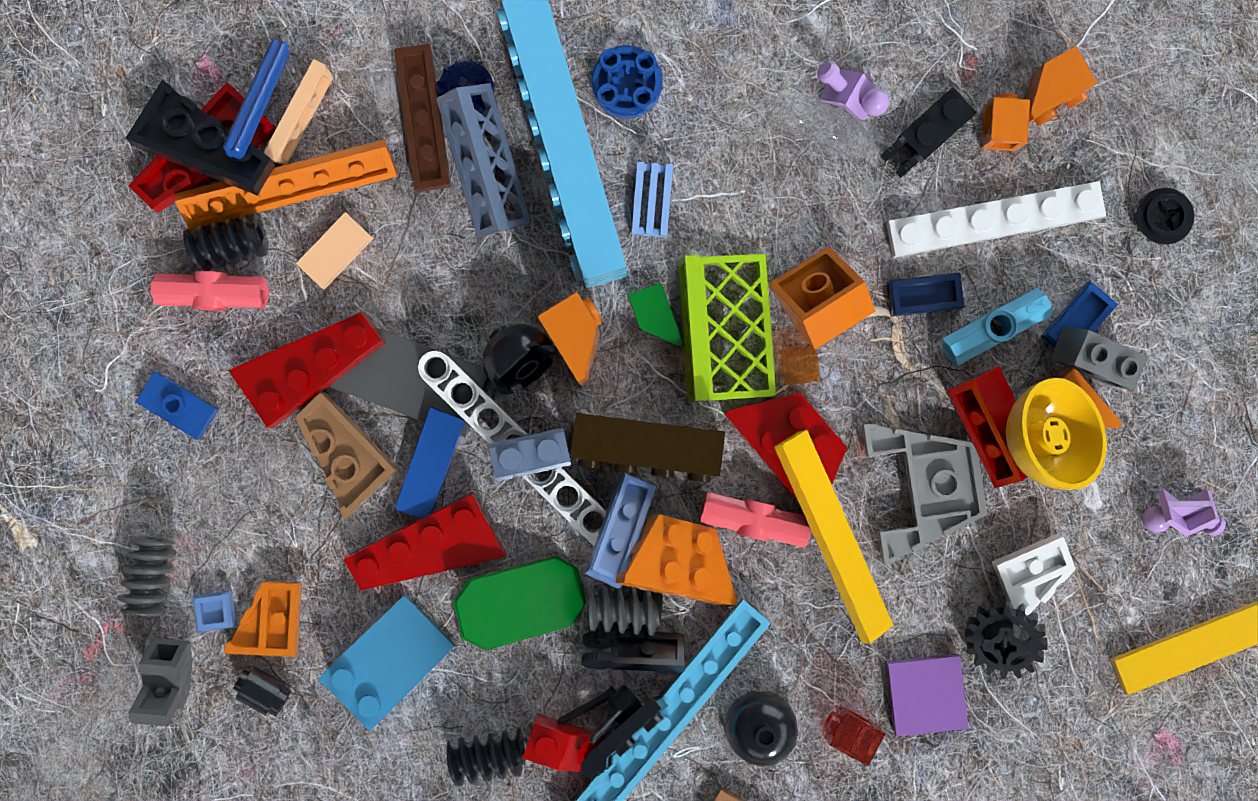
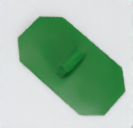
(519, 602)

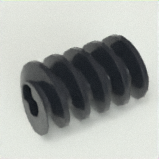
(226, 245)
(486, 758)

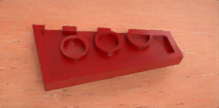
(164, 178)

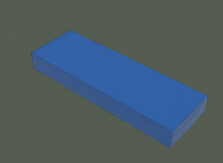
(430, 463)

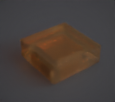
(799, 366)

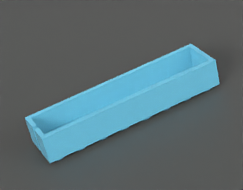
(567, 148)

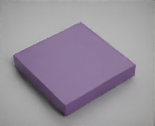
(927, 695)

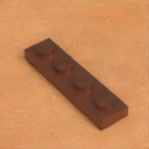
(422, 118)

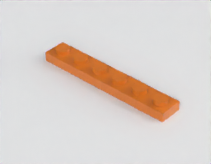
(289, 184)

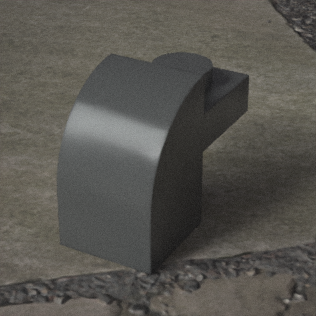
(166, 682)

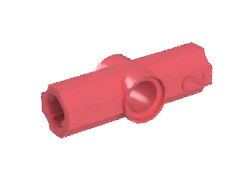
(209, 291)
(755, 519)

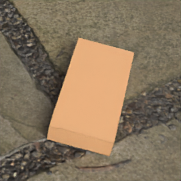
(334, 250)

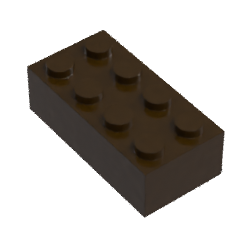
(648, 445)

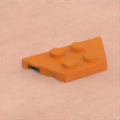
(680, 562)

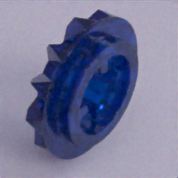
(472, 73)

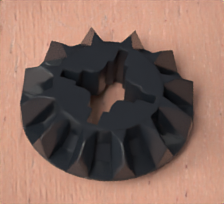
(1178, 224)

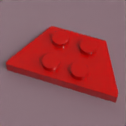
(776, 420)

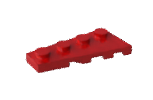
(302, 369)
(432, 544)

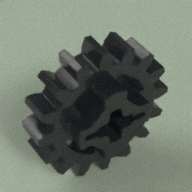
(1024, 642)

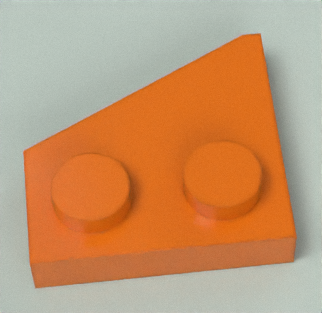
(271, 622)

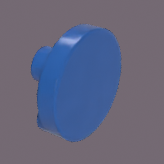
(626, 81)

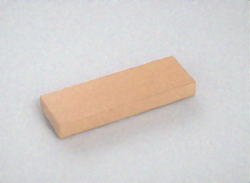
(299, 113)

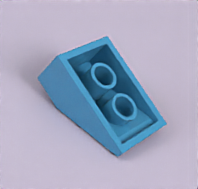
(386, 662)

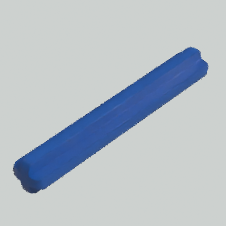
(256, 99)

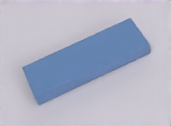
(620, 528)

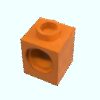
(1005, 123)

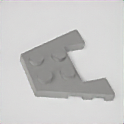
(941, 482)

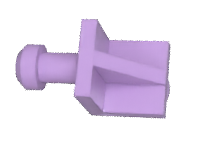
(851, 91)
(1186, 515)

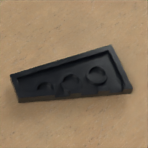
(186, 135)

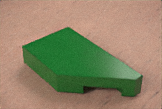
(654, 314)

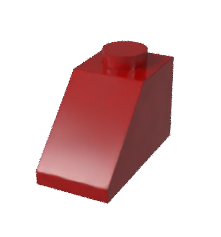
(558, 745)

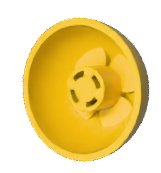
(1057, 435)

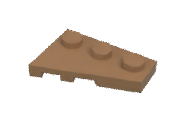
(346, 454)

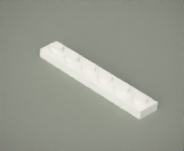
(996, 219)

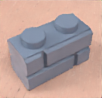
(529, 454)

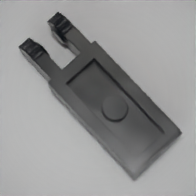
(931, 129)
(635, 652)
(622, 738)

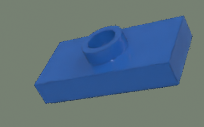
(177, 405)

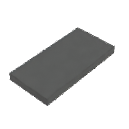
(393, 379)

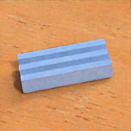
(654, 169)

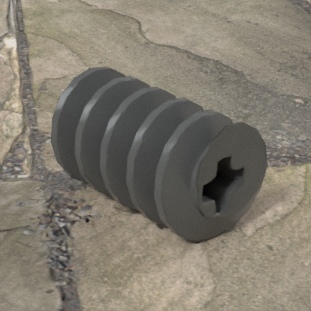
(147, 576)
(624, 610)

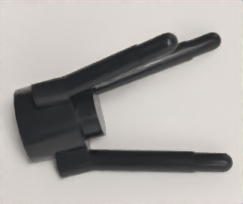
(620, 707)

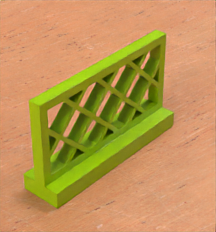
(696, 332)

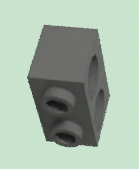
(1098, 357)

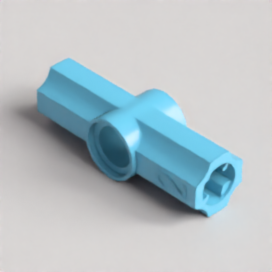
(1015, 318)

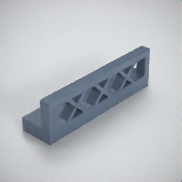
(477, 161)

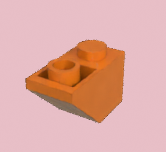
(1059, 83)

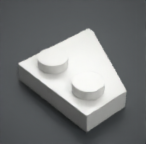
(1034, 572)

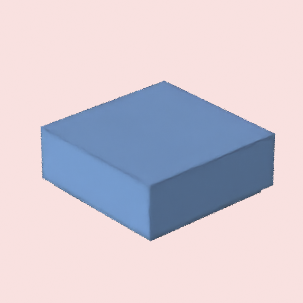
(214, 611)

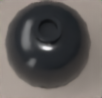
(516, 356)
(761, 728)

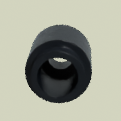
(261, 691)

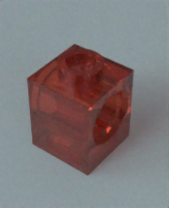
(853, 734)

